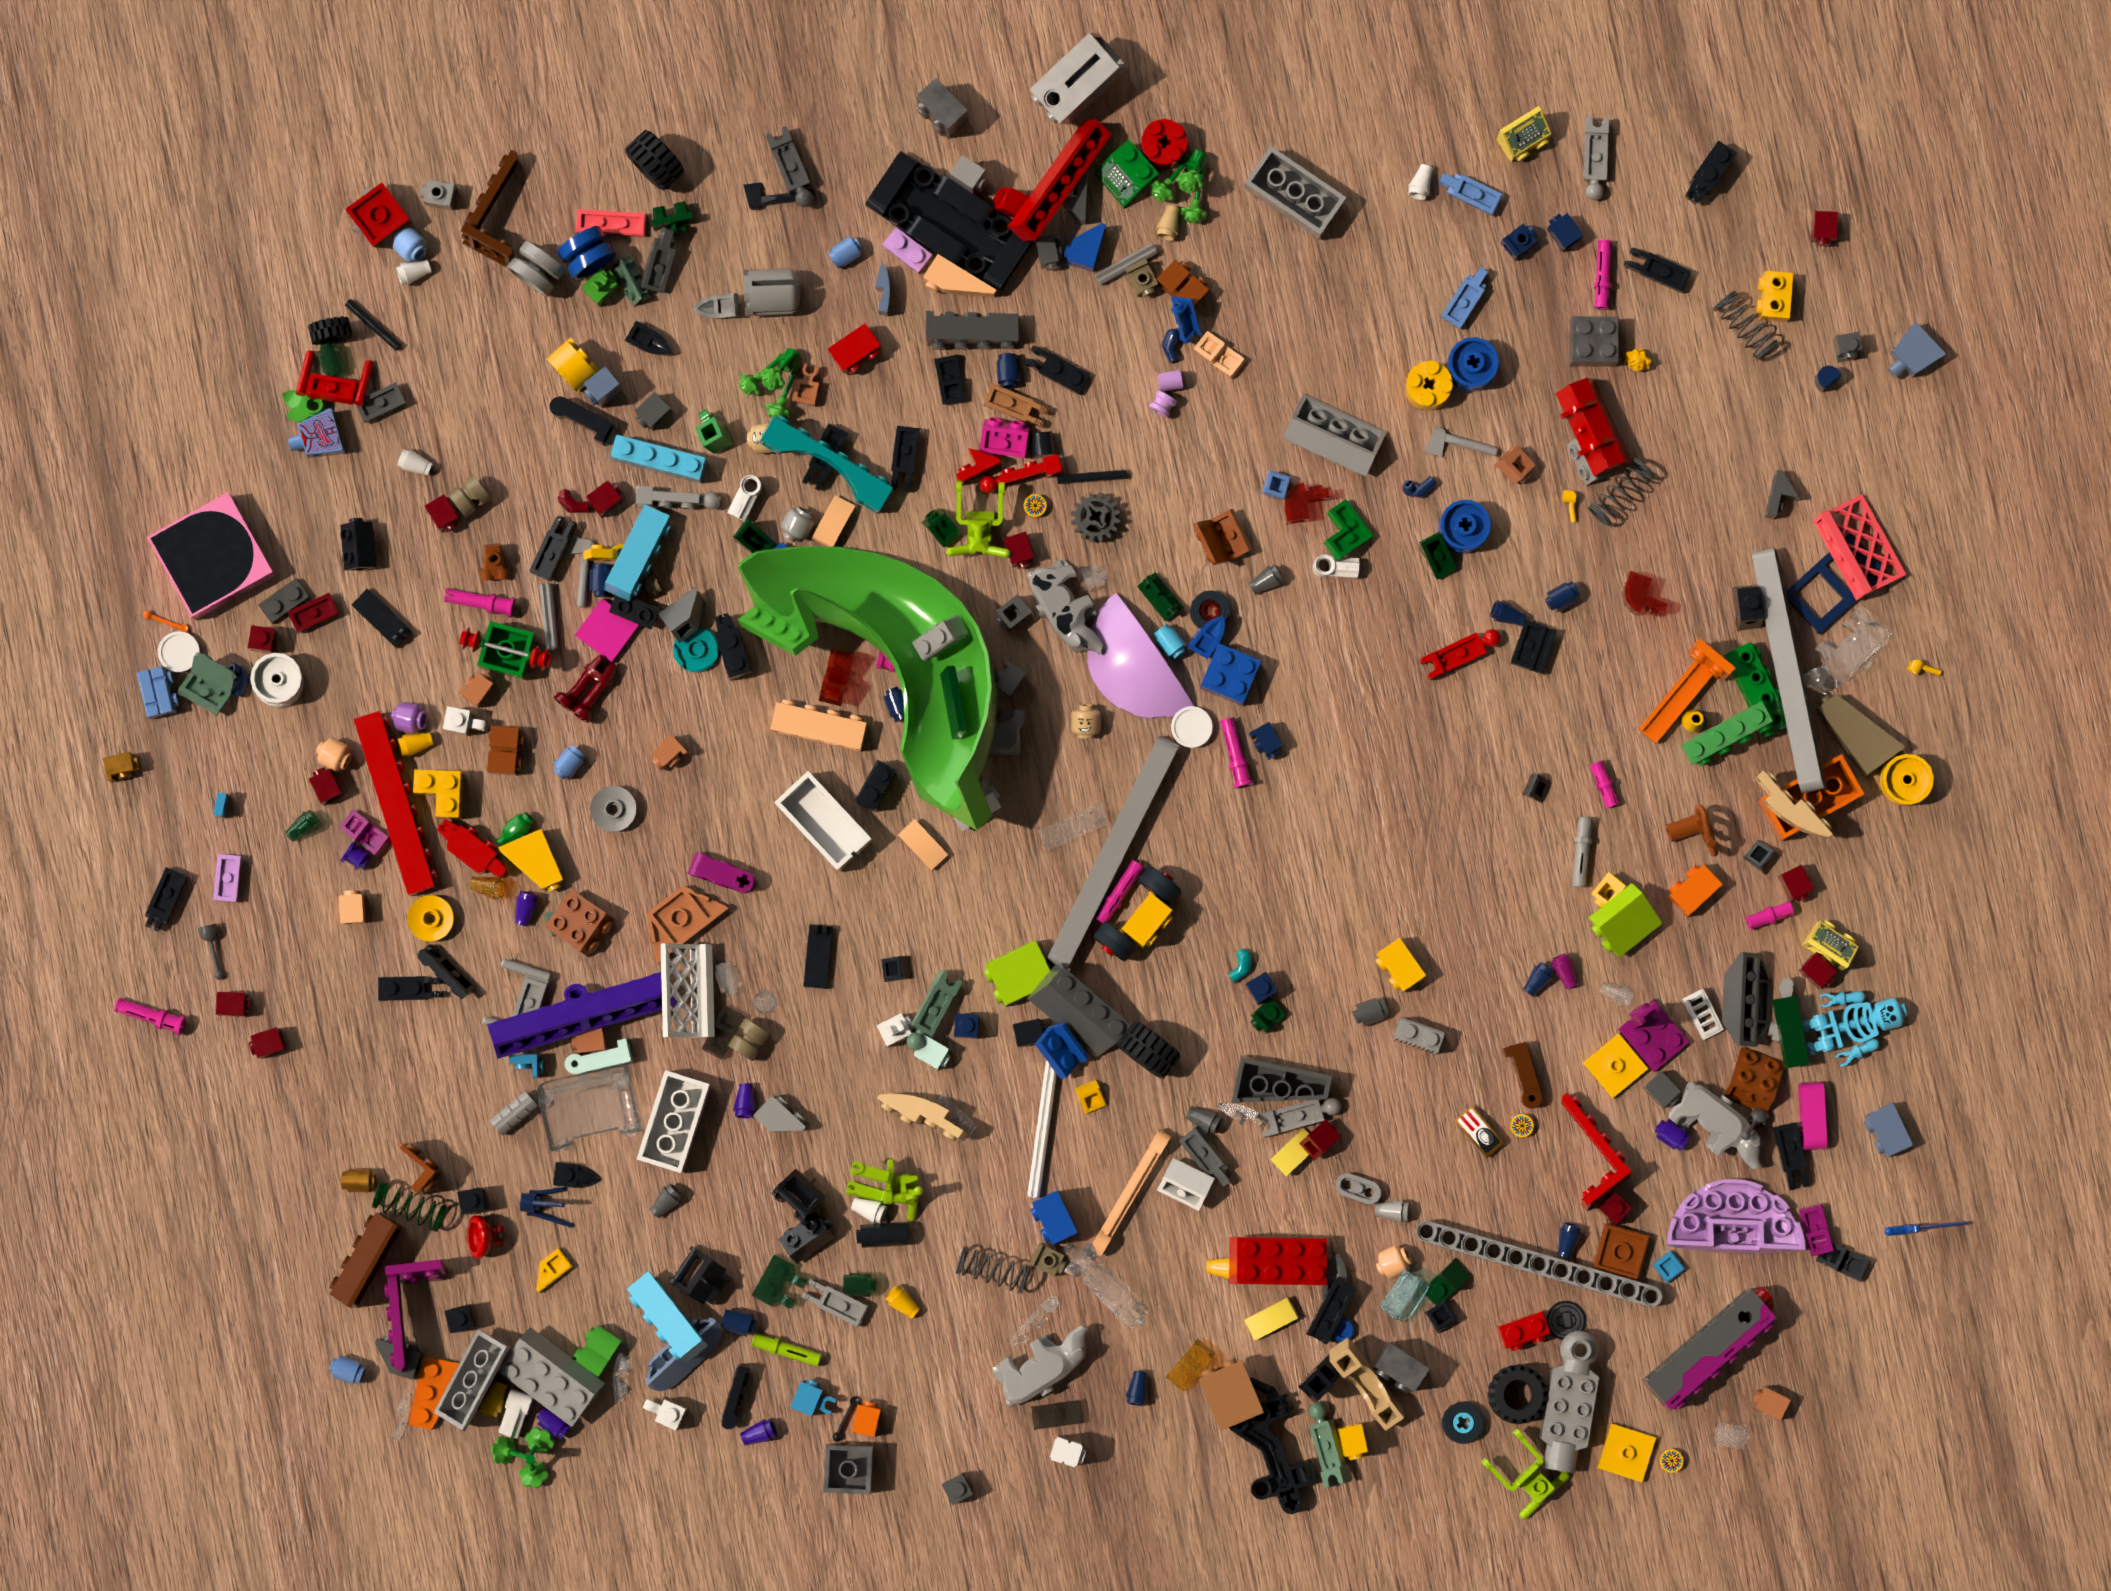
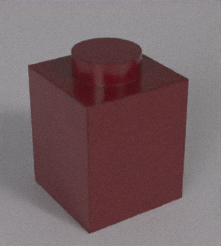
(1824, 227)
(605, 498)
(443, 514)
(1020, 550)
(262, 639)
(325, 786)
(1796, 883)
(1818, 971)
(232, 1004)
(267, 1043)
(1320, 1139)
(1614, 1208)

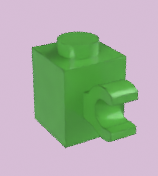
(601, 286)

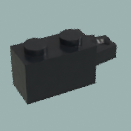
(1710, 172)
(731, 648)

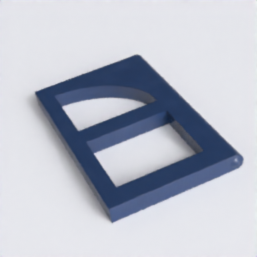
(1848, 599)

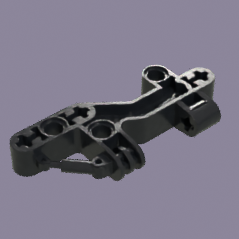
(1281, 1474)

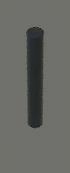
(373, 325)
(1091, 476)

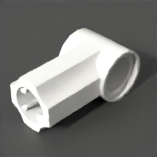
(745, 500)
(1343, 568)
(517, 1407)

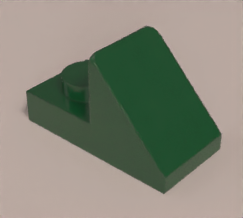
(1437, 555)
(1446, 1282)

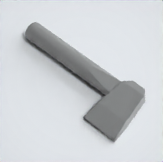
(1439, 436)
(577, 546)

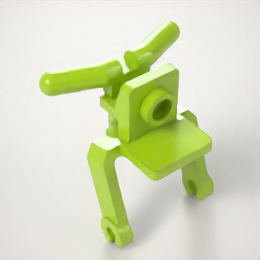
(979, 528)
(903, 1186)
(1531, 1479)

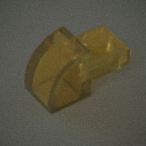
(1190, 1365)

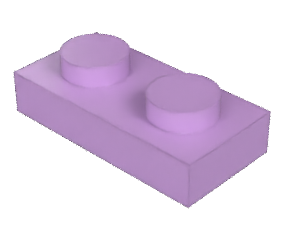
(907, 250)
(227, 878)

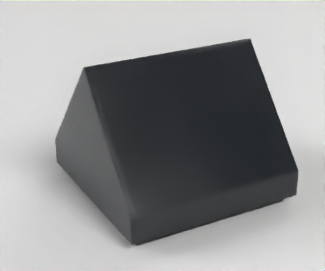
(1536, 787)

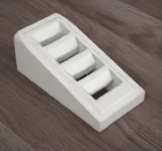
(1695, 1018)

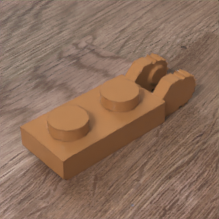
(1014, 405)

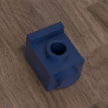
(1517, 248)
(1266, 741)

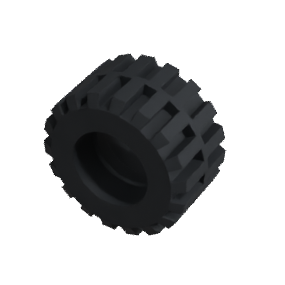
(654, 160)
(1149, 1050)
(1538, 1394)

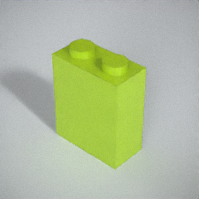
(1624, 921)
(1017, 973)

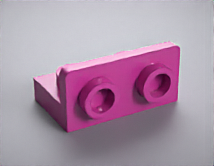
(1004, 437)

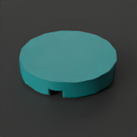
(697, 651)

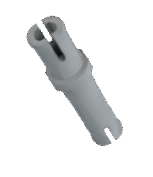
(1583, 843)

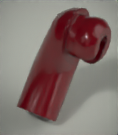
(570, 504)

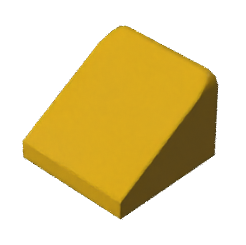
(1090, 1096)

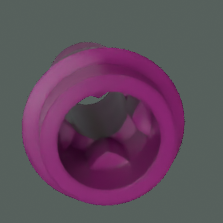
(1565, 970)

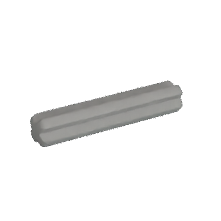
(1119, 267)
(549, 618)

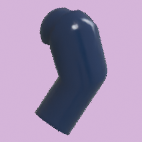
(1418, 490)

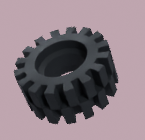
(330, 330)

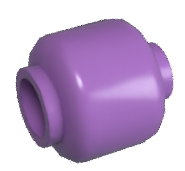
(409, 717)

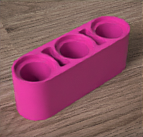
(1812, 1115)

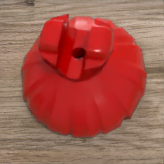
(481, 1236)

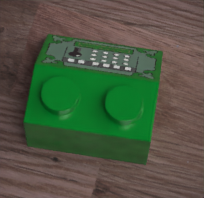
(1126, 173)

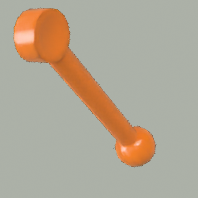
(148, 615)

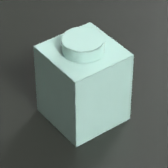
(933, 1053)

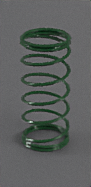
(382, 1191)

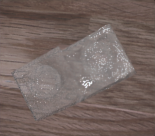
(621, 1369)

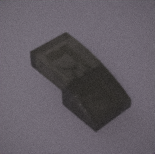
(725, 1028)
(1057, 1414)

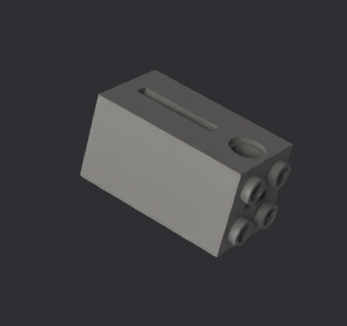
(1078, 79)

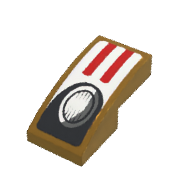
(1479, 1131)

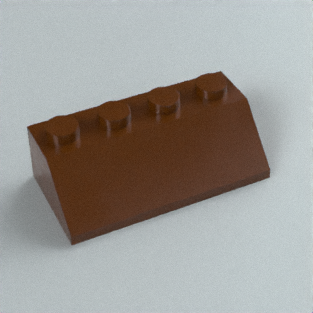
(365, 1260)

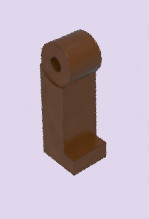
(1531, 1093)

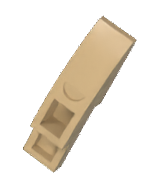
(1799, 815)
(916, 1109)

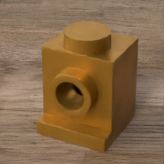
(121, 766)

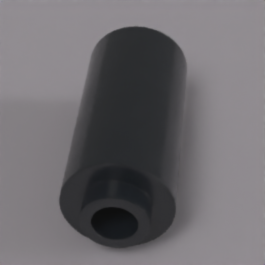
(882, 1235)

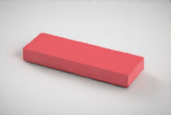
(612, 222)

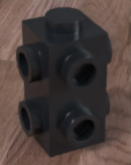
(358, 545)
(807, 1237)

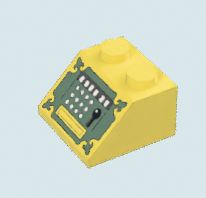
(1524, 135)
(1831, 945)

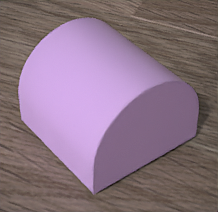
(1170, 381)

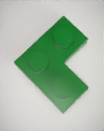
(1351, 530)

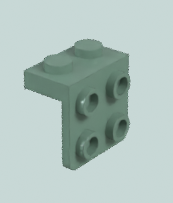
(208, 684)

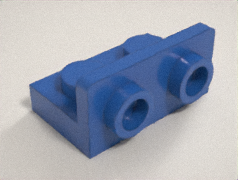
(1061, 1049)

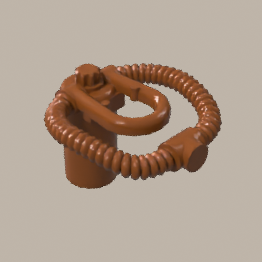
(1691, 825)

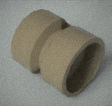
(469, 496)
(749, 1039)

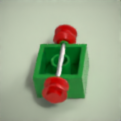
(506, 650)

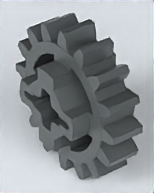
(1104, 511)

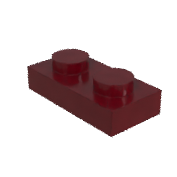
(313, 613)

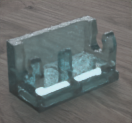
(1405, 1295)

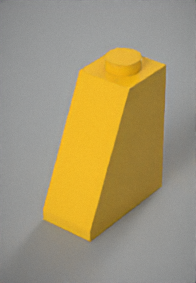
(535, 859)

